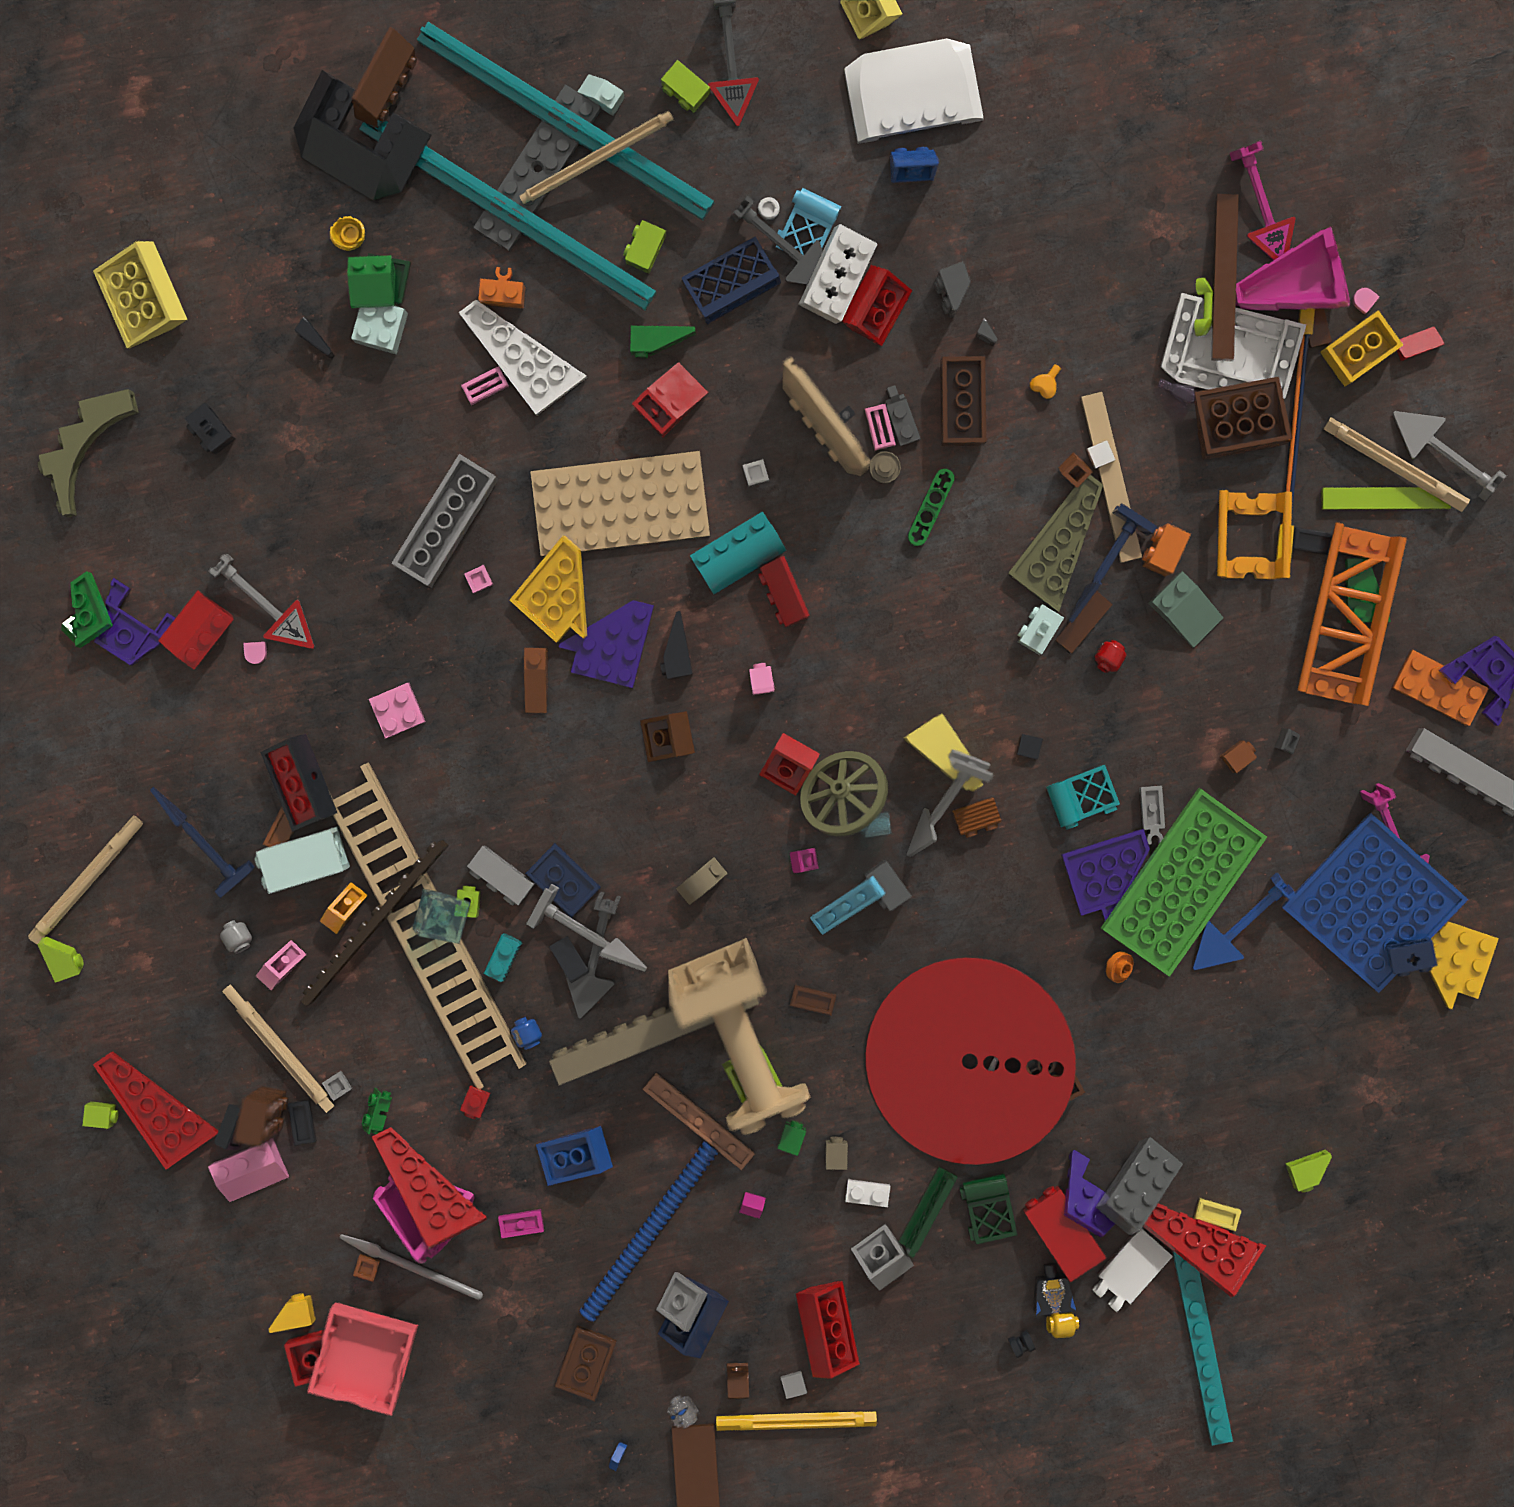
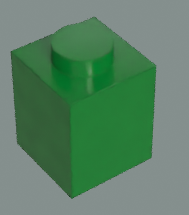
(792, 1137)

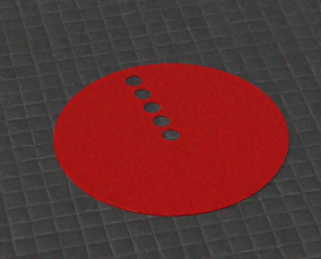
(979, 1011)

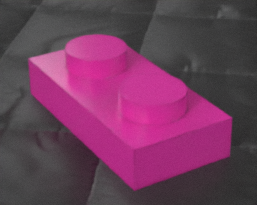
(521, 1223)

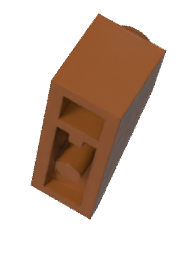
(535, 679)

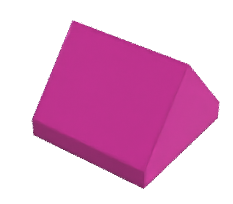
(752, 1205)

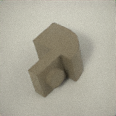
(701, 881)

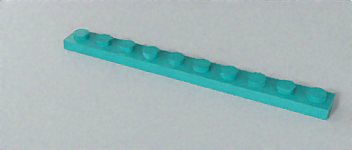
(1203, 1352)

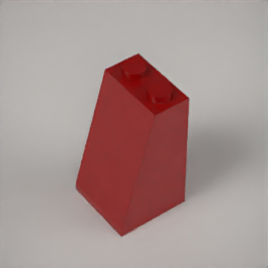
(1066, 1239)

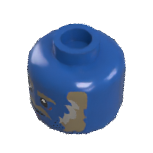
(526, 1033)

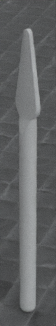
(375, 1251)

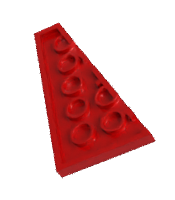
(160, 1118)
(429, 1197)
(1208, 1248)

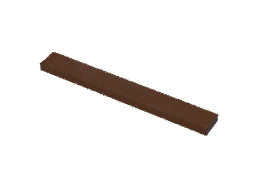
(1224, 277)

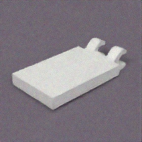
(1131, 1269)

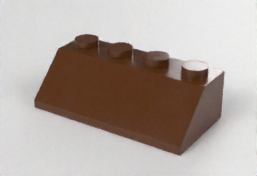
(383, 79)

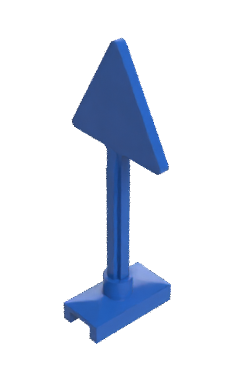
(1217, 947)

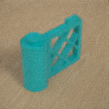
(1066, 802)

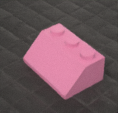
(248, 1170)

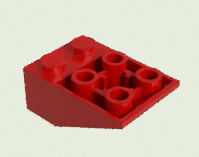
(669, 399)

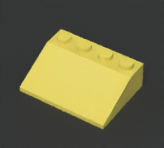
(139, 293)

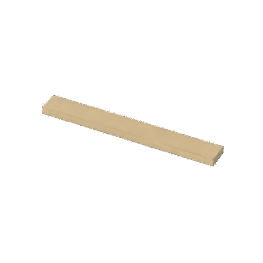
(1111, 473)

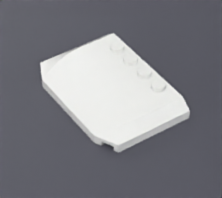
(912, 89)
(1262, 349)

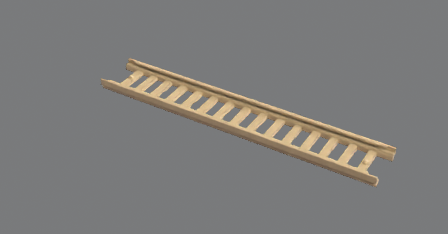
(462, 952)

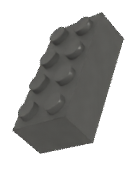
(1139, 1185)

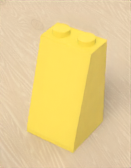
(935, 743)

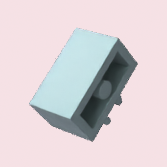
(1040, 629)

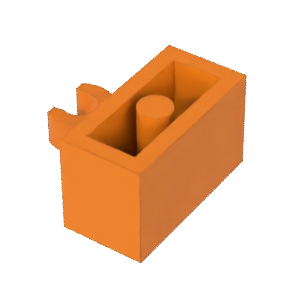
(502, 291)

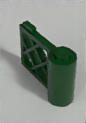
(983, 1192)

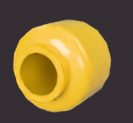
(1062, 1324)

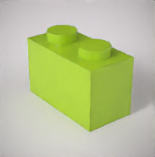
(685, 86)
(645, 246)

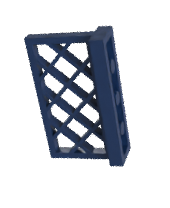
(740, 295)

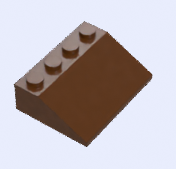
(1241, 418)

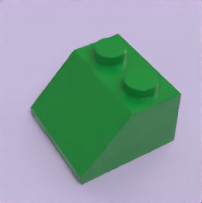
(371, 281)

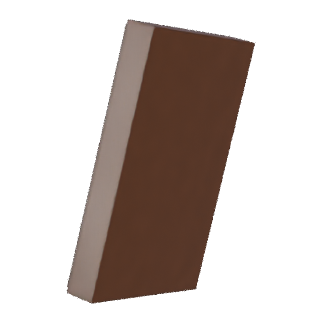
(585, 1363)

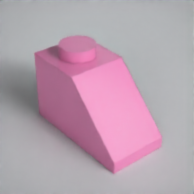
(761, 679)
(280, 965)

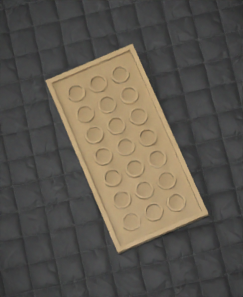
(621, 502)

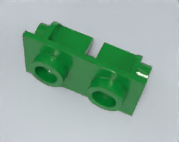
(376, 1102)

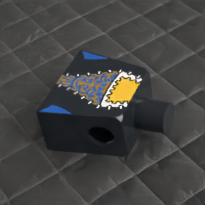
(1052, 1293)

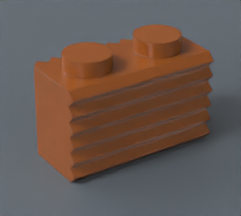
(977, 816)

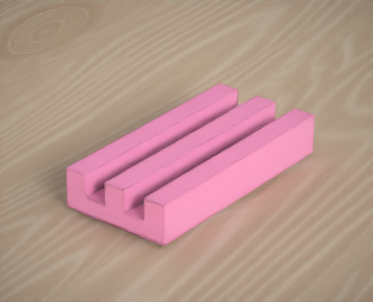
(488, 393)
(884, 445)

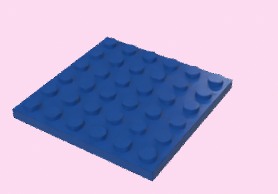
(1371, 897)

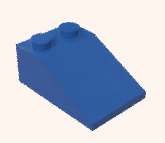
(913, 165)
(574, 1156)

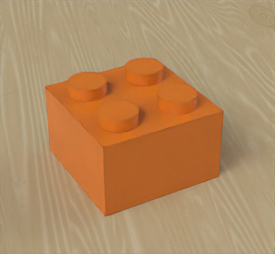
(1165, 550)

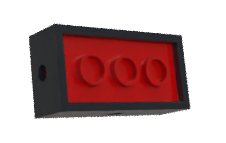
(298, 782)

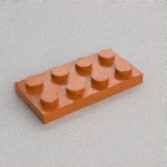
(1426, 684)

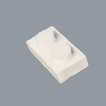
(867, 1193)

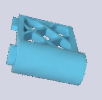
(815, 209)

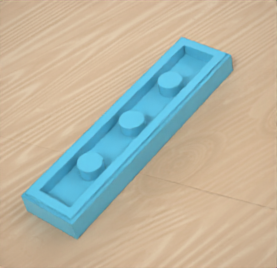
(847, 905)

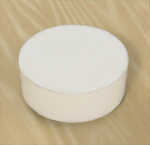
(768, 208)

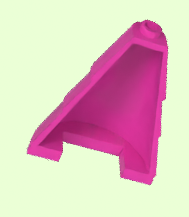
(1298, 279)

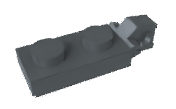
(901, 417)

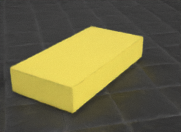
(1217, 1214)

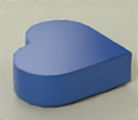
(617, 1456)

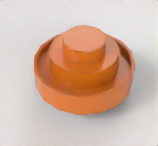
(1119, 966)

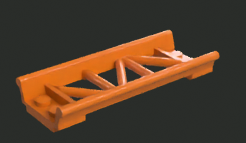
(1375, 549)

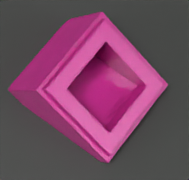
(804, 860)

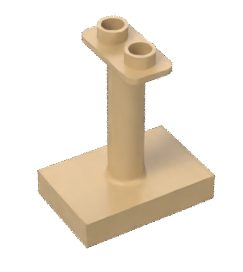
(717, 987)

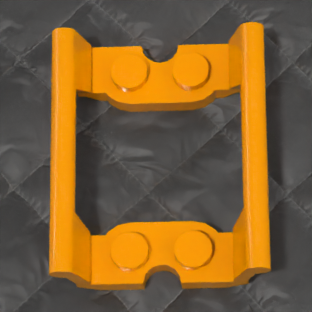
(1261, 505)

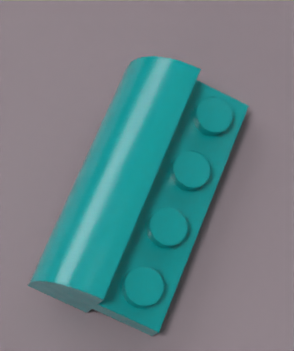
(738, 552)

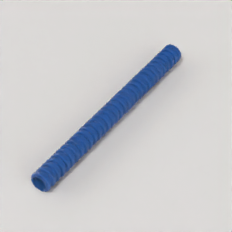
(648, 1232)

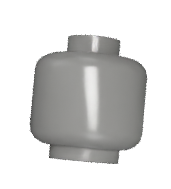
(235, 937)

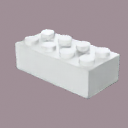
(825, 279)

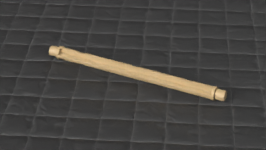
(596, 157)

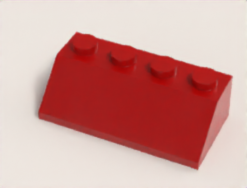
(827, 1329)

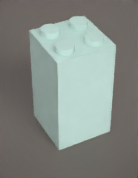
(302, 860)

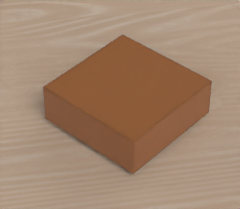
(366, 1268)

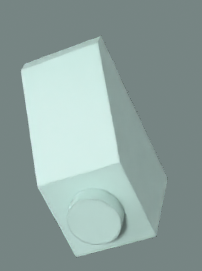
(602, 93)

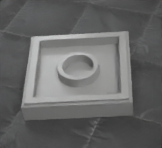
(681, 1301)

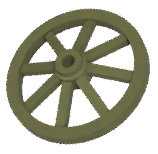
(845, 794)

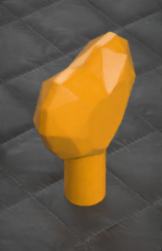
(1046, 383)

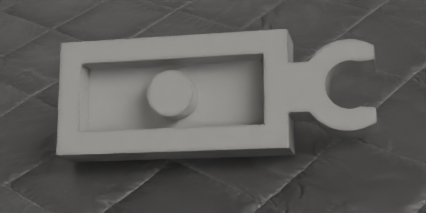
(1152, 811)

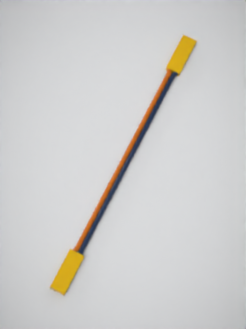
(1305, 317)

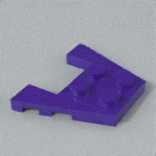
(128, 637)
(1494, 667)
(1084, 1197)

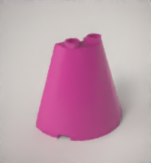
(397, 1214)

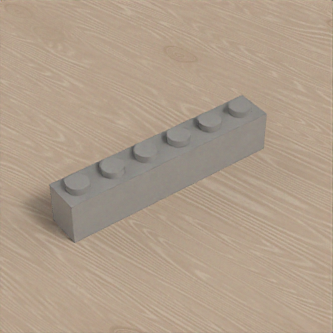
(1463, 769)

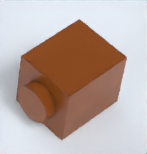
(1075, 470)
(1239, 756)

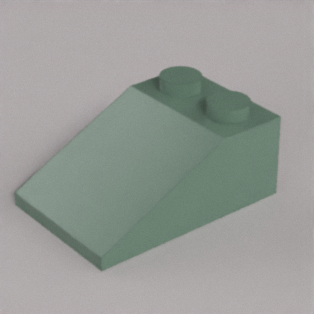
(1186, 609)

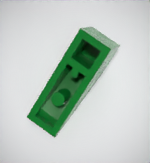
(654, 339)

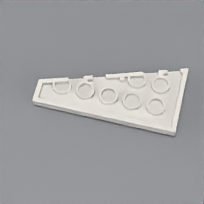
(530, 366)

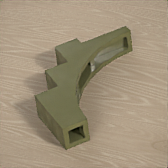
(76, 439)

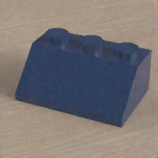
(695, 1341)

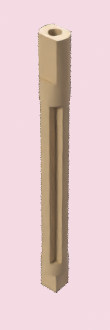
(1397, 464)
(85, 880)
(279, 1049)

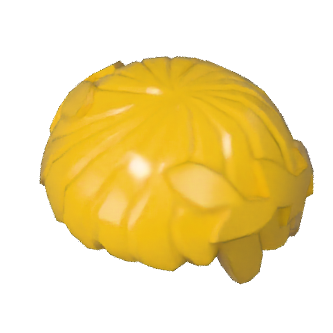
(347, 233)

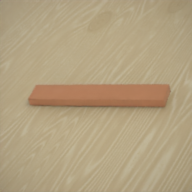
(698, 1121)

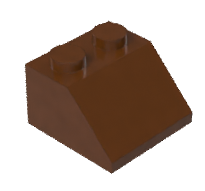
(667, 736)

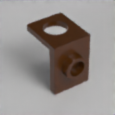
(738, 1380)

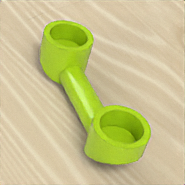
(1203, 325)

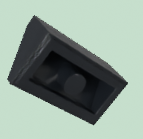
(228, 1128)

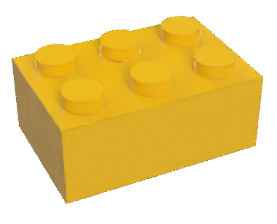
(1361, 348)

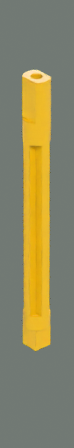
(796, 1421)

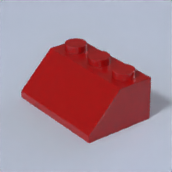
(876, 304)
(783, 592)
(196, 629)

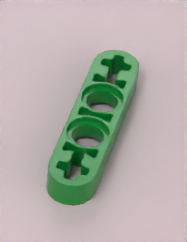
(928, 506)

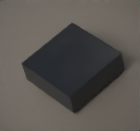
(1029, 746)

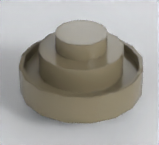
(885, 467)

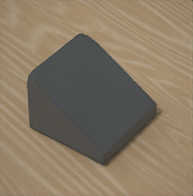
(986, 334)

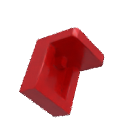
(474, 1102)

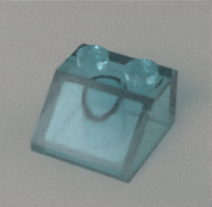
(440, 916)

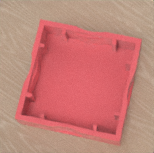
(363, 1358)

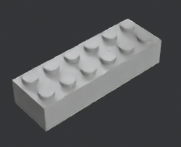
(445, 520)

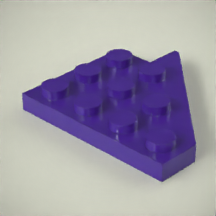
(612, 645)
(1105, 871)

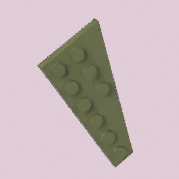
(1052, 555)

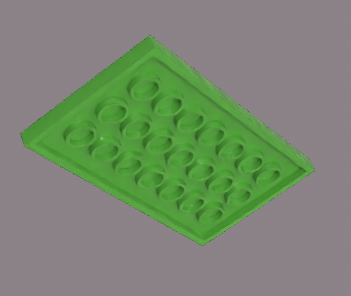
(1184, 882)

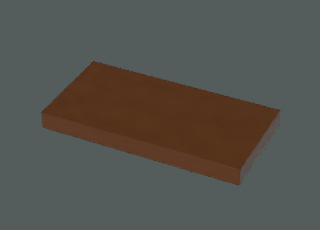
(695, 1466)

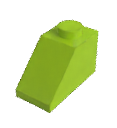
(61, 959)
(1308, 1170)

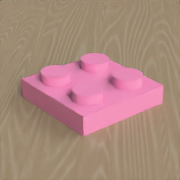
(397, 710)

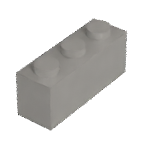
(500, 875)

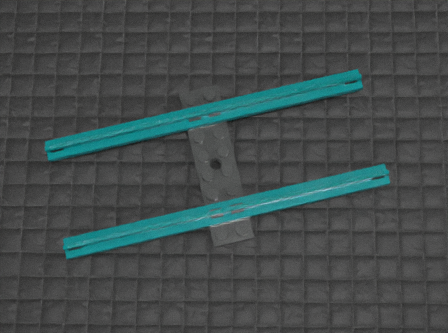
(562, 129)

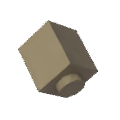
(836, 1153)

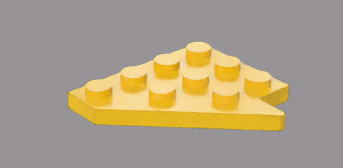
(555, 592)
(1462, 961)

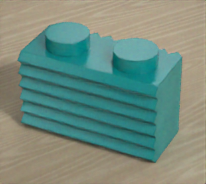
(503, 957)

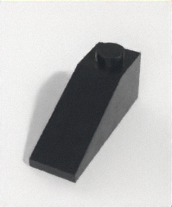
(676, 655)

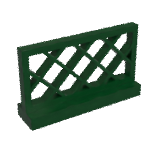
(927, 1210)

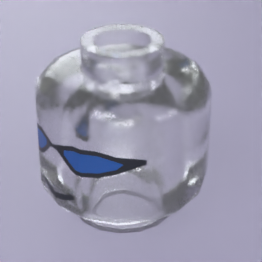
(682, 1411)

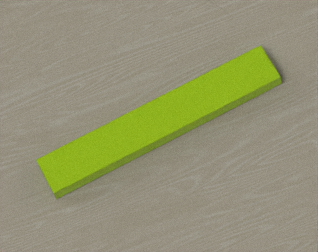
(1379, 499)

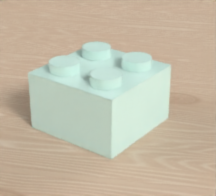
(380, 327)

